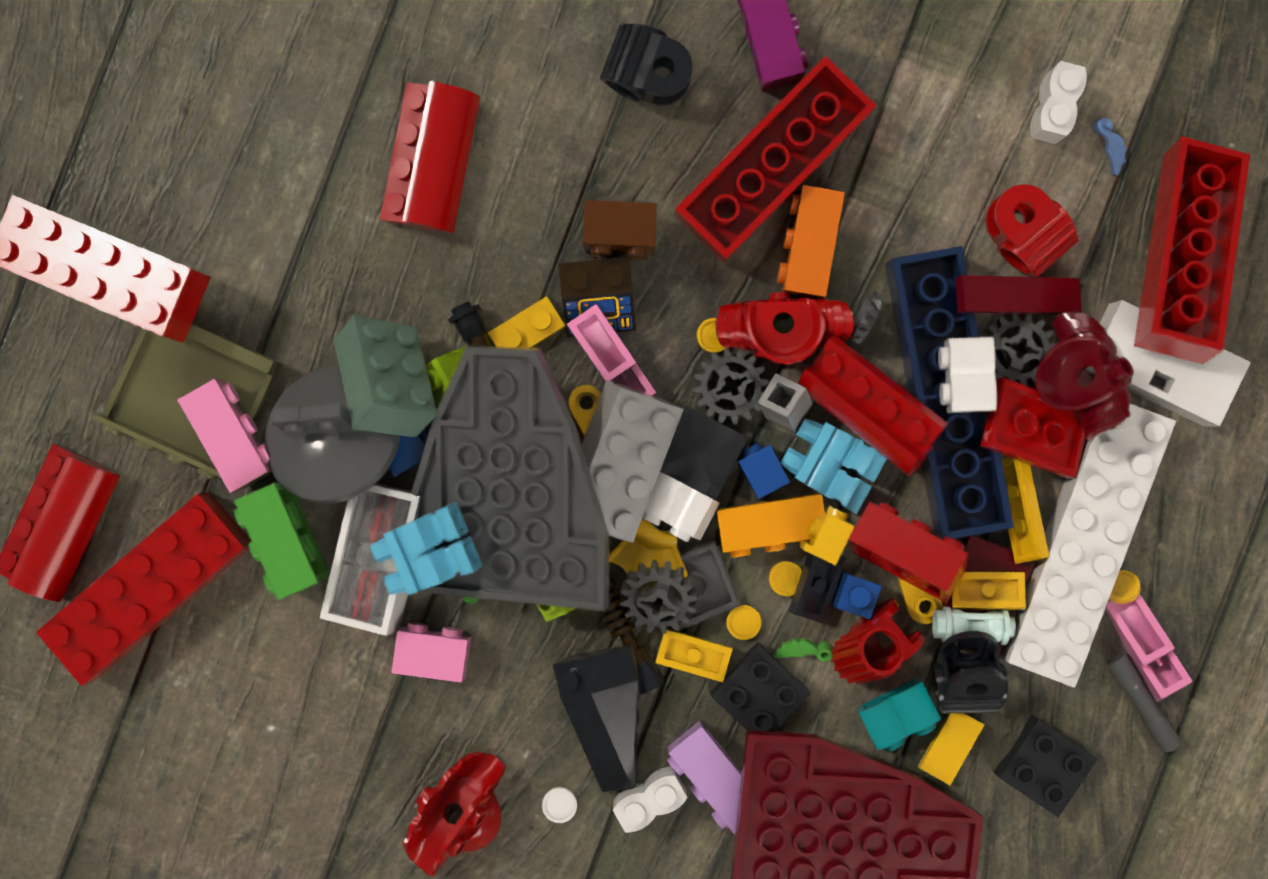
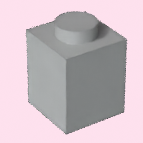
(785, 403)

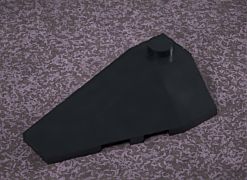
(602, 706)

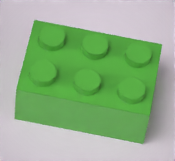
(281, 540)

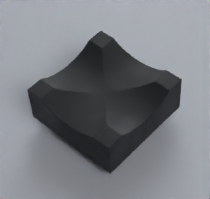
(702, 452)
(760, 691)
(1045, 766)

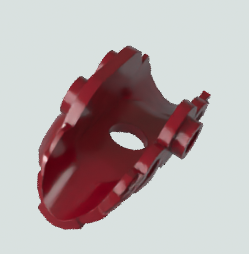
(1068, 386)

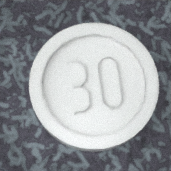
(559, 804)

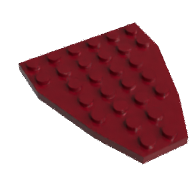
(843, 815)

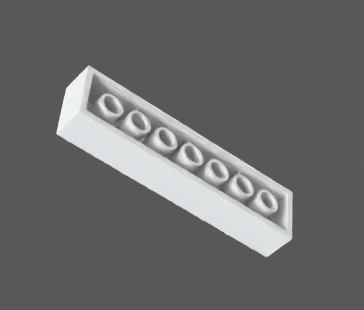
(1087, 547)

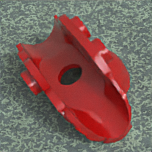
(751, 328)
(471, 786)

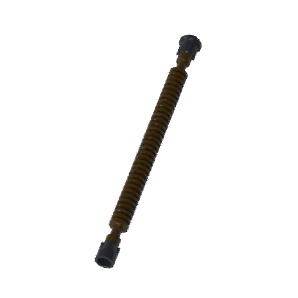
(472, 330)

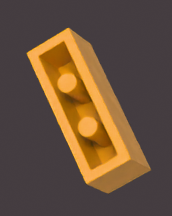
(767, 524)

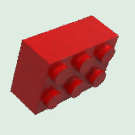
(909, 551)

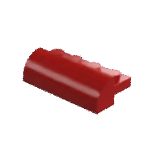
(430, 156)
(872, 405)
(56, 523)

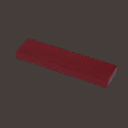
(1017, 295)

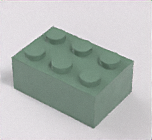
(384, 377)

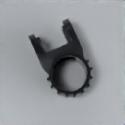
(635, 58)
(971, 680)

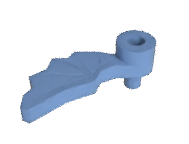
(1114, 144)

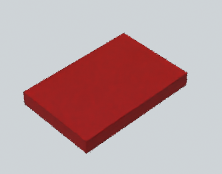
(1033, 431)

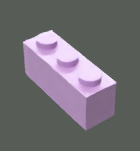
(711, 772)

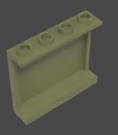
(162, 372)

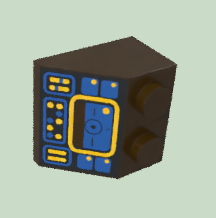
(599, 283)

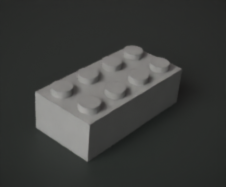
(627, 452)

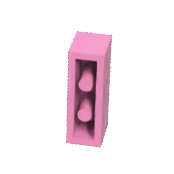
(227, 434)

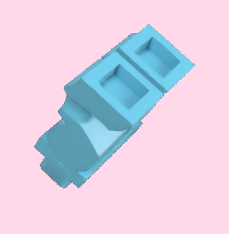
(823, 462)
(416, 557)

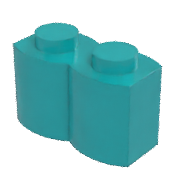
(899, 714)

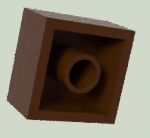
(619, 229)

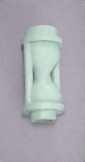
(954, 621)

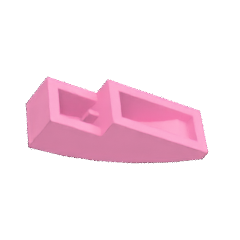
(608, 350)
(1148, 647)

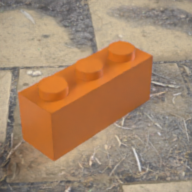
(811, 242)

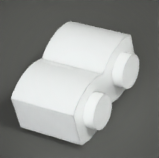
(1058, 105)
(969, 374)
(680, 507)
(658, 795)

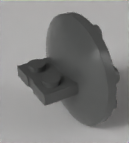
(314, 442)

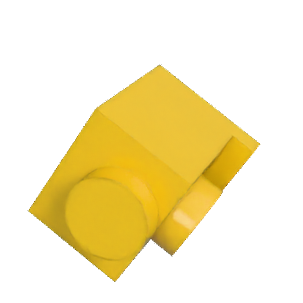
(828, 535)

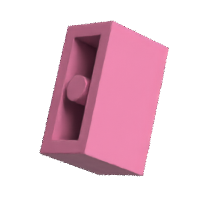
(431, 653)

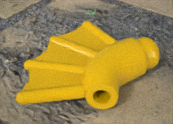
(648, 545)

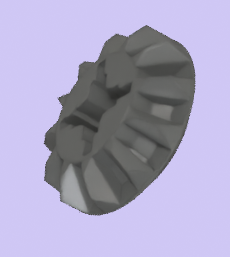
(865, 317)

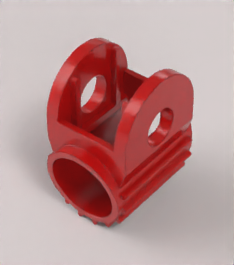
(1042, 236)
(849, 650)

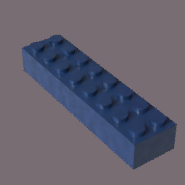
(960, 477)

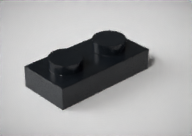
(816, 588)

